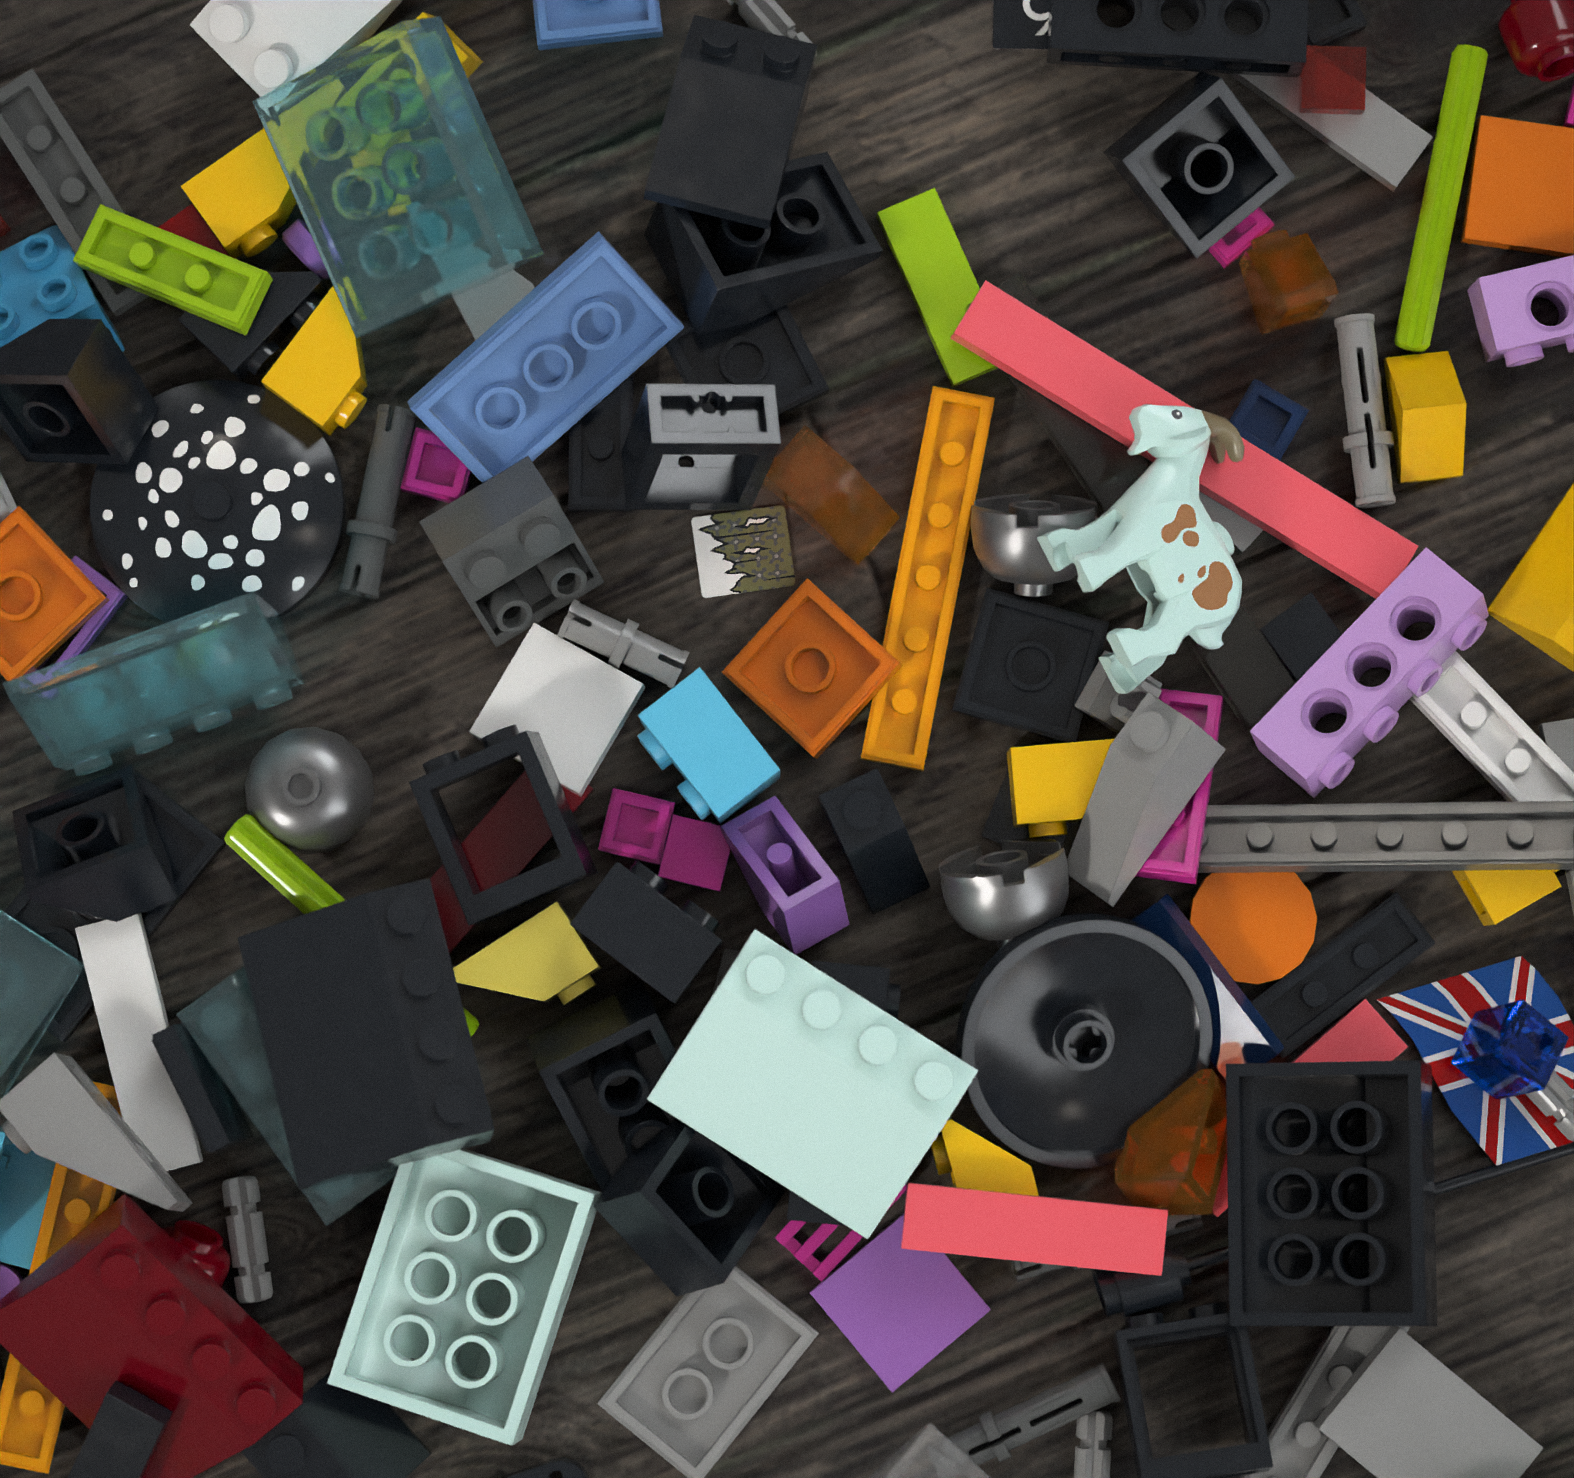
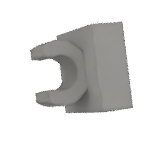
(1109, 707)

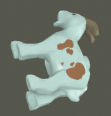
(1164, 542)

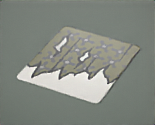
(743, 551)

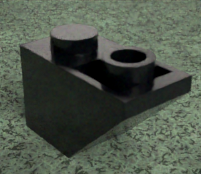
(285, 306)

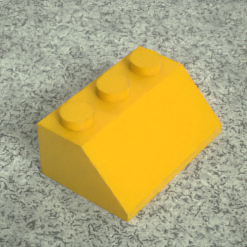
(1540, 589)

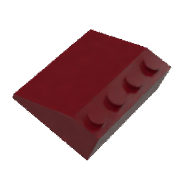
(145, 1314)

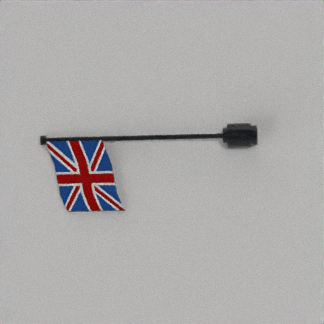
(1435, 1019)

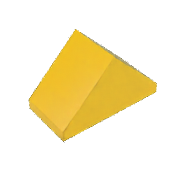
(1426, 416)

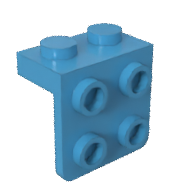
(44, 284)

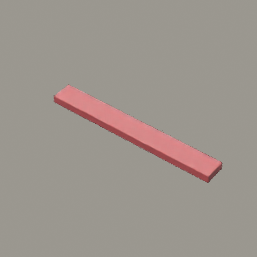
(1254, 488)

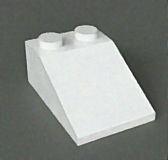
(286, 38)

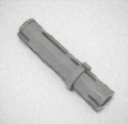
(1373, 484)

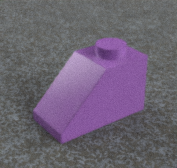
(786, 875)

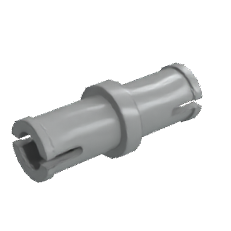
(623, 643)

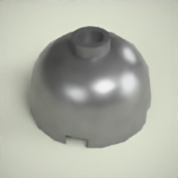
(1007, 533)
(310, 789)
(1006, 889)

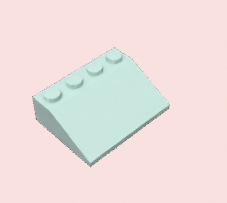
(812, 1084)
(465, 1291)

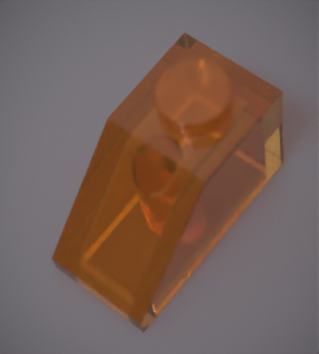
(1286, 280)
(830, 495)
(1177, 1149)

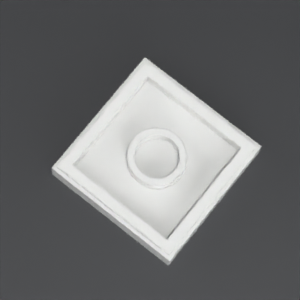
(566, 698)

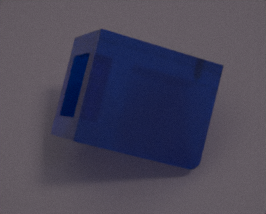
(1510, 1050)

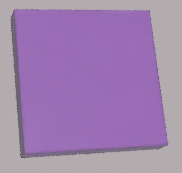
(898, 1304)

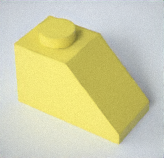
(534, 960)

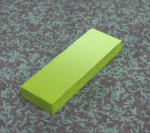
(173, 269)
(935, 276)

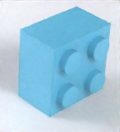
(708, 747)

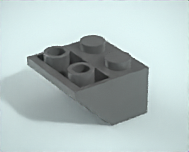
(512, 551)

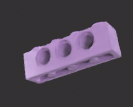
(1504, 311)
(1421, 593)

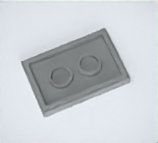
(708, 1371)
(1420, 1420)

